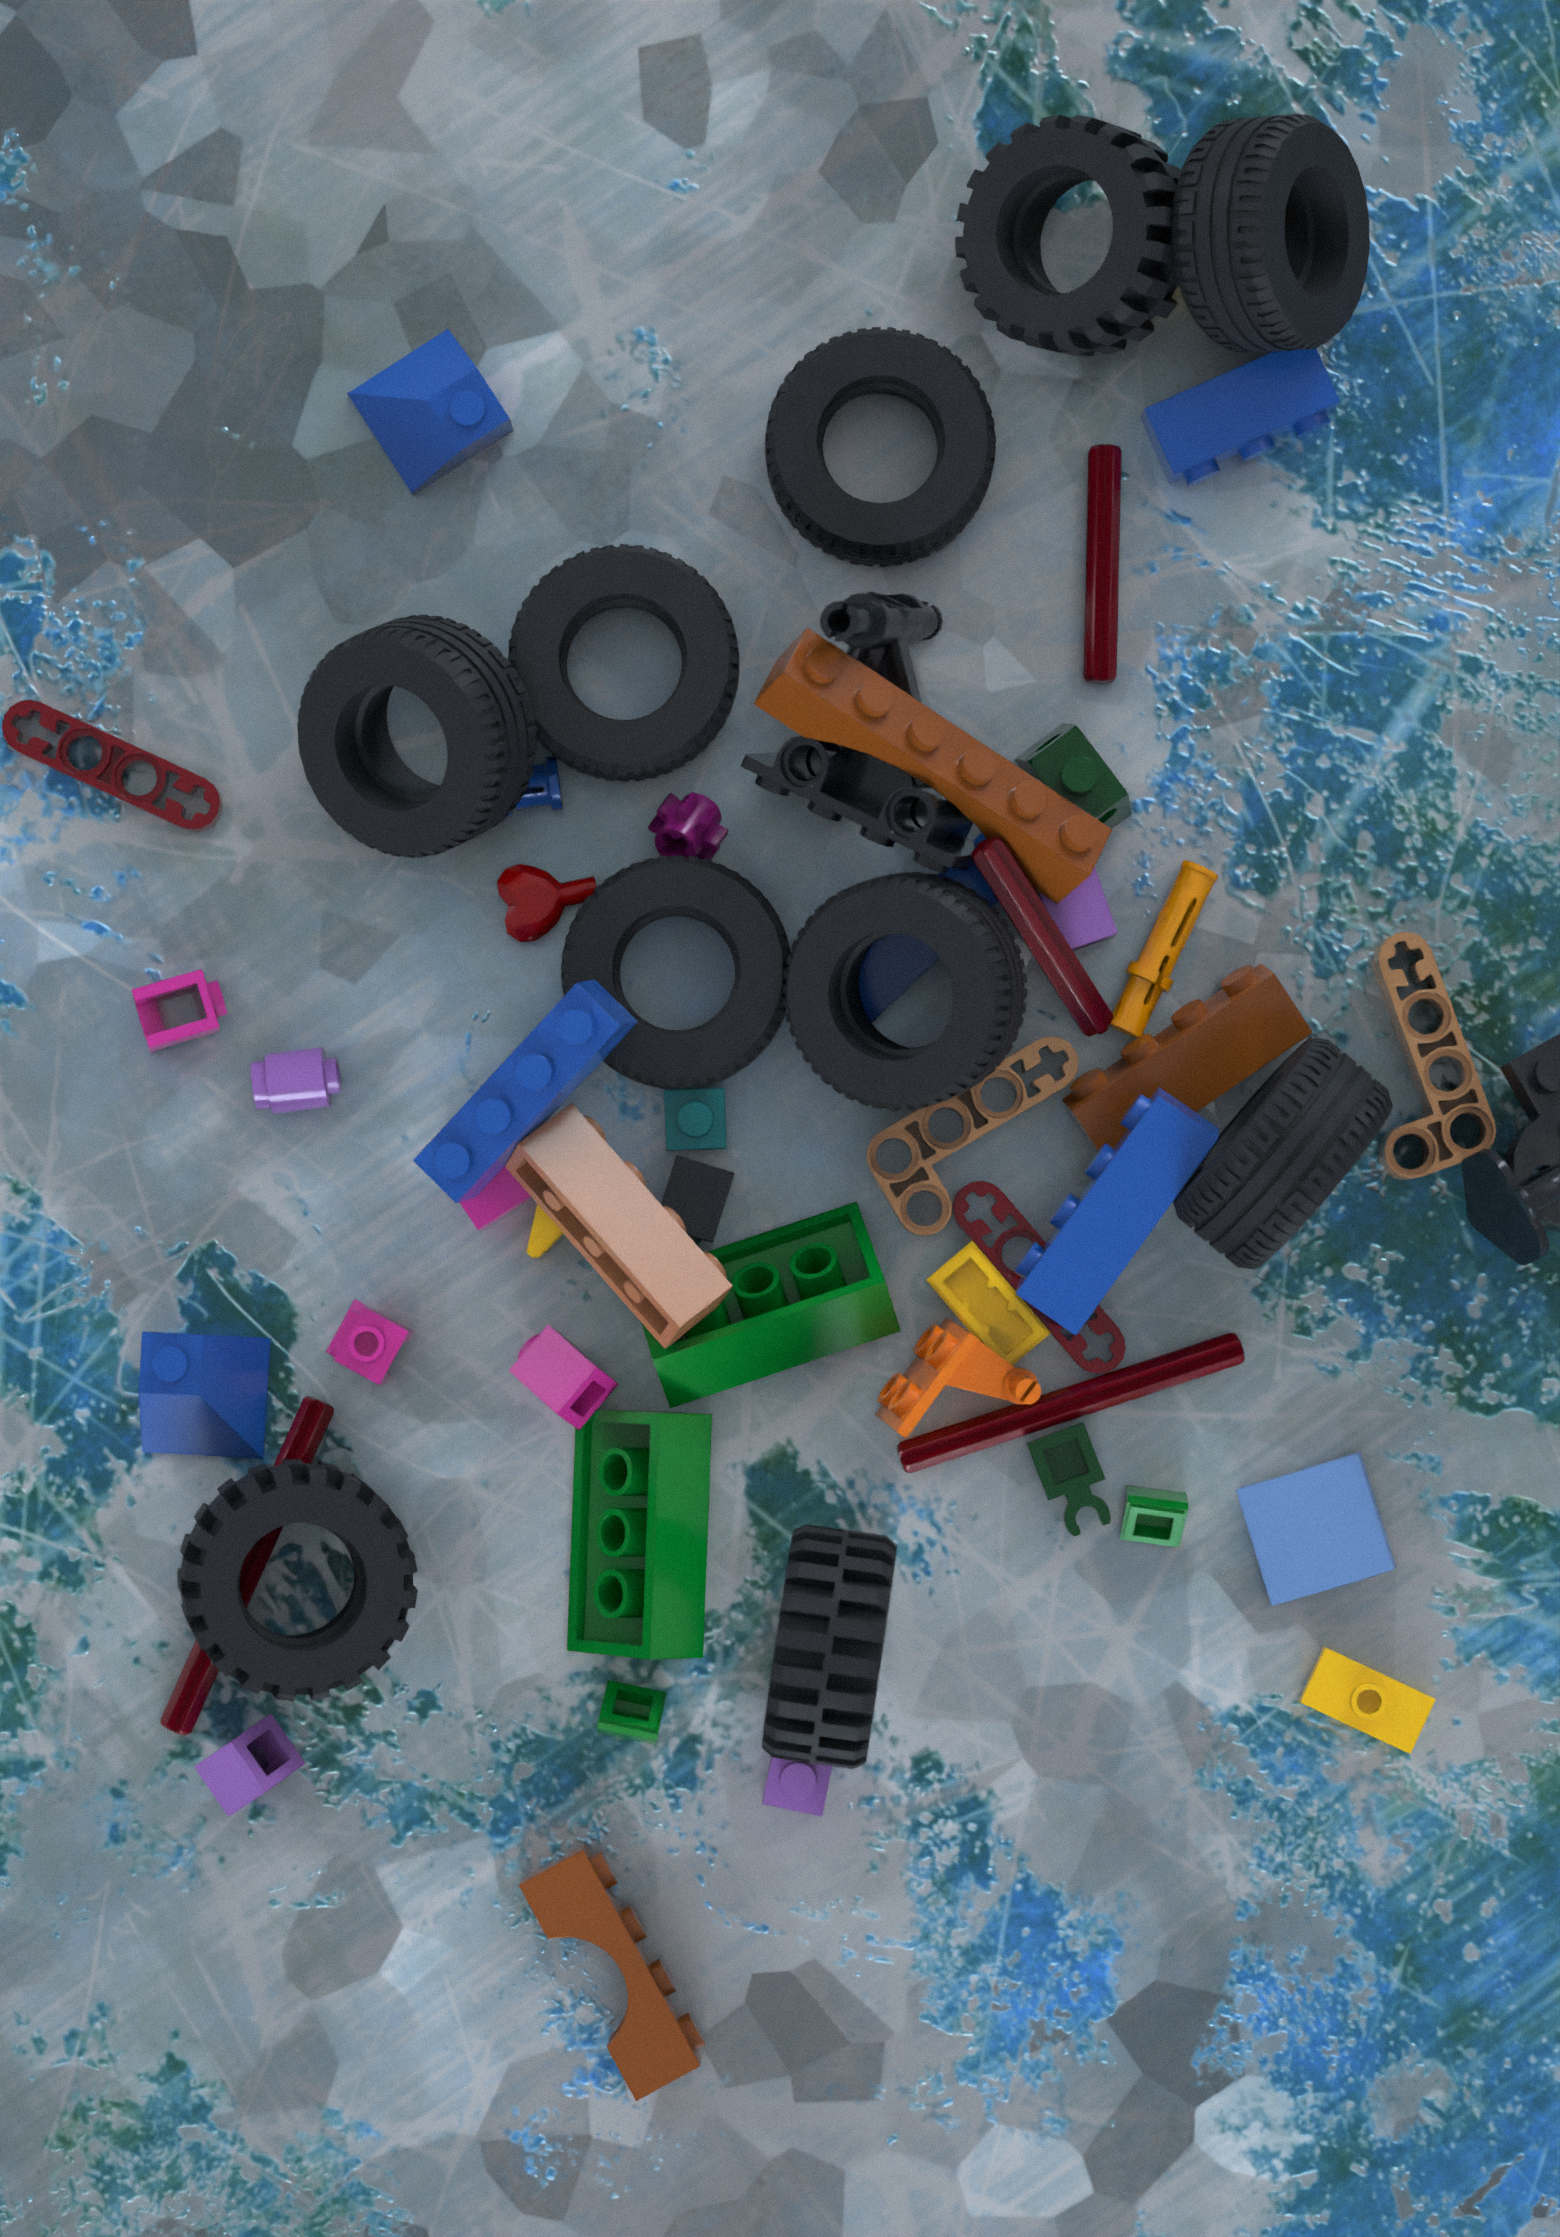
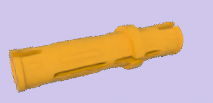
(1162, 949)

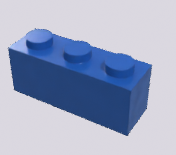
(1239, 413)

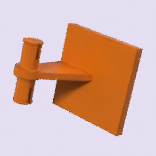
(955, 1359)

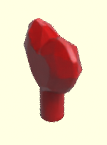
(537, 899)

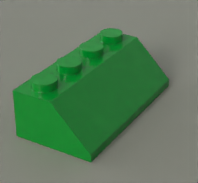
(790, 1302)
(640, 1534)

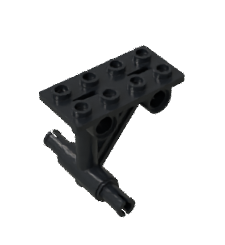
(853, 783)

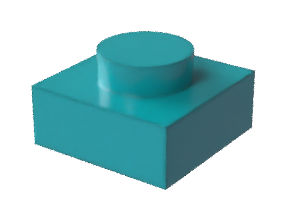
(695, 1119)

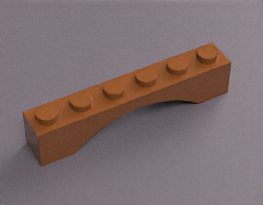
(845, 703)

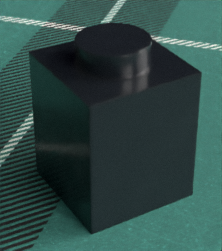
(698, 1196)

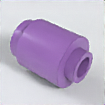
(295, 1080)

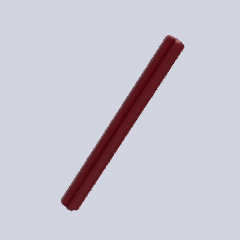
(1071, 1402)
(199, 1672)

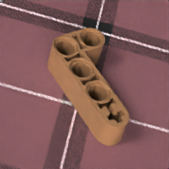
(1420, 1053)
(976, 1122)

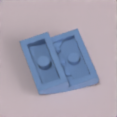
(1316, 1528)

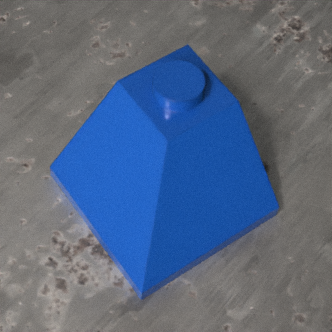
(431, 411)
(204, 1394)

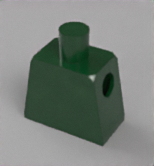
(1078, 773)

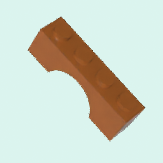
(576, 1901)

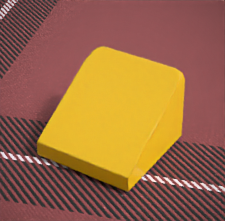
(543, 1234)

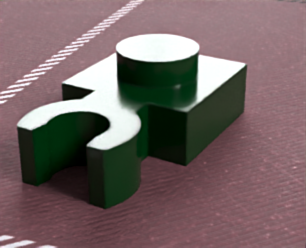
(1067, 1468)

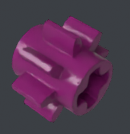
(688, 827)

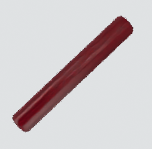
(1102, 563)
(1042, 936)

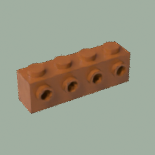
(1195, 1057)

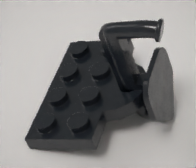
(1501, 1194)

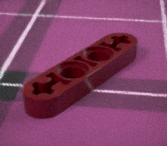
(110, 771)
(1076, 1345)

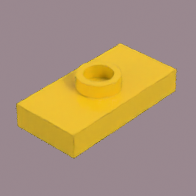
(987, 1304)
(1366, 1700)

